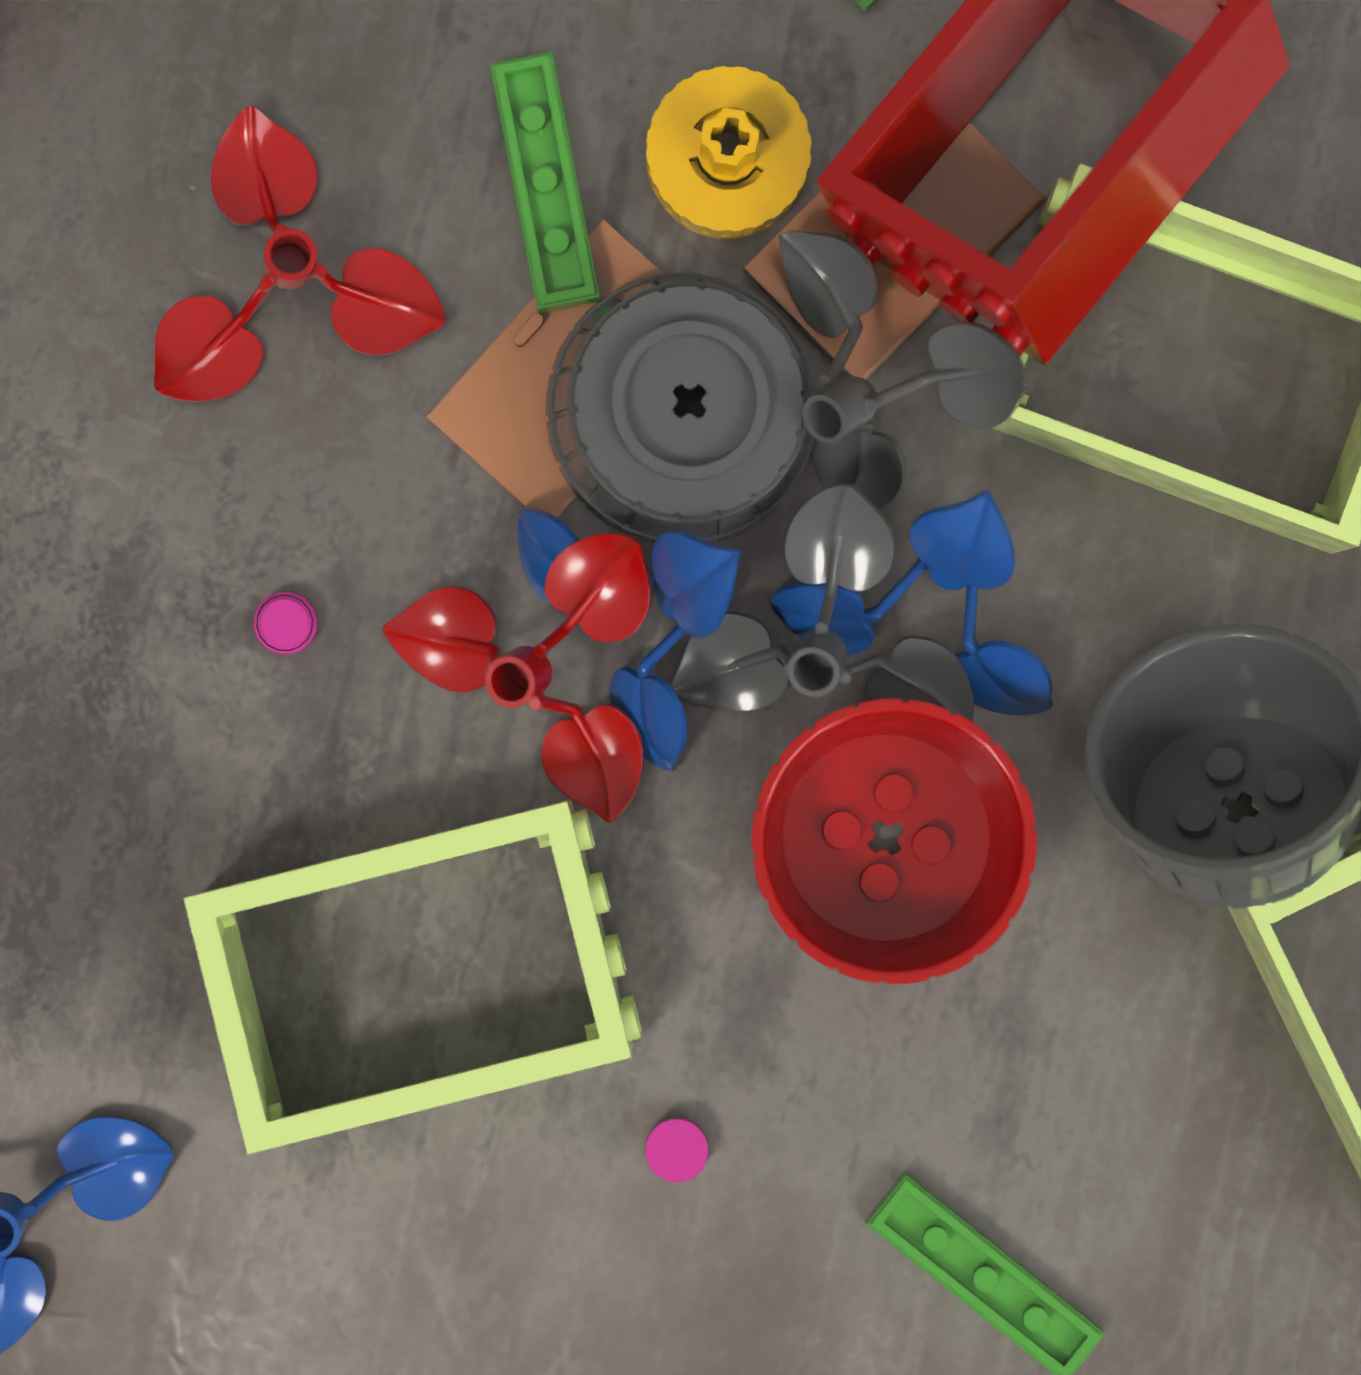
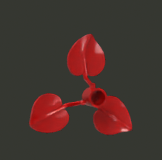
(262, 175)
(602, 588)

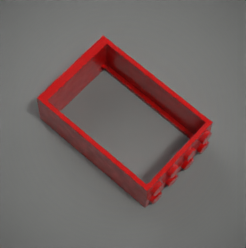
(1110, 212)

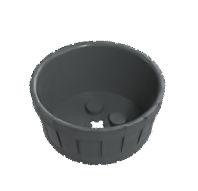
(616, 401)
(1220, 721)

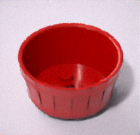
(960, 853)

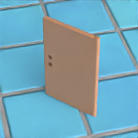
(965, 192)
(501, 400)

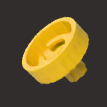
(769, 136)

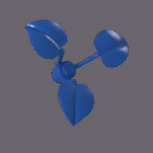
(961, 548)
(693, 589)
(112, 1175)

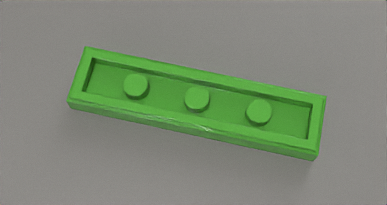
(545, 182)
(984, 1277)

